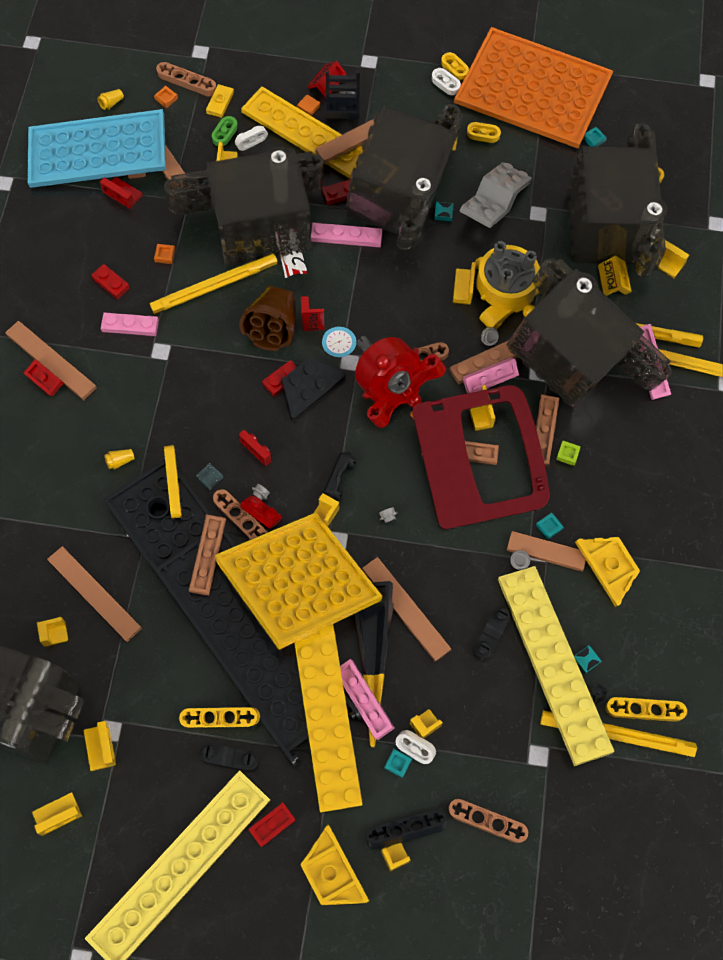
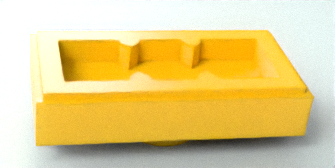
(219, 101)

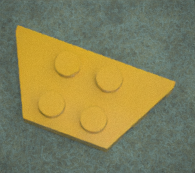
(610, 564)
(331, 873)

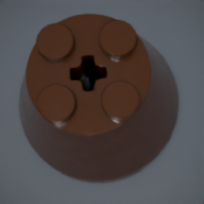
(270, 319)

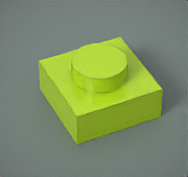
(568, 453)

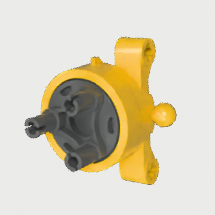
(506, 282)

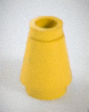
(109, 99)
(116, 459)

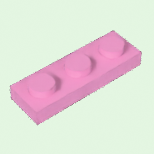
(129, 324)
(491, 375)

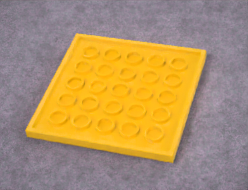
(297, 579)

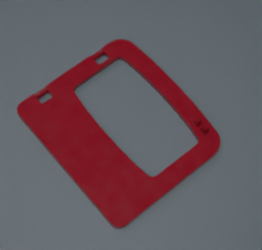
(448, 464)

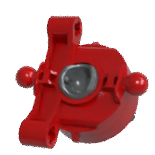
(392, 375)

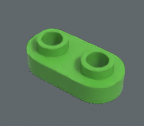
(222, 133)

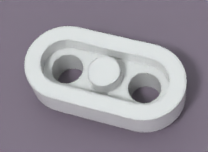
(448, 82)
(251, 138)
(415, 747)

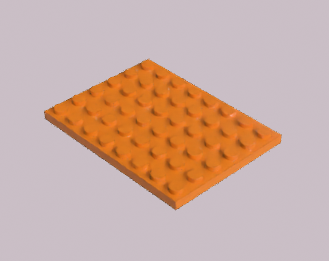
(534, 87)

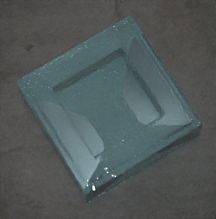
(209, 476)

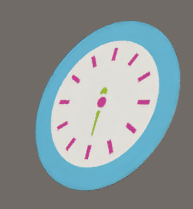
(339, 342)

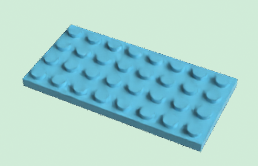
(96, 148)

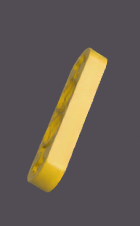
(172, 480)
(645, 705)
(219, 714)

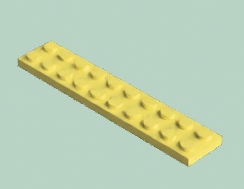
(555, 666)
(177, 869)

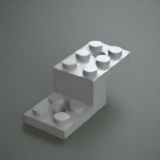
(496, 194)

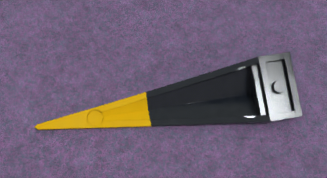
(373, 634)

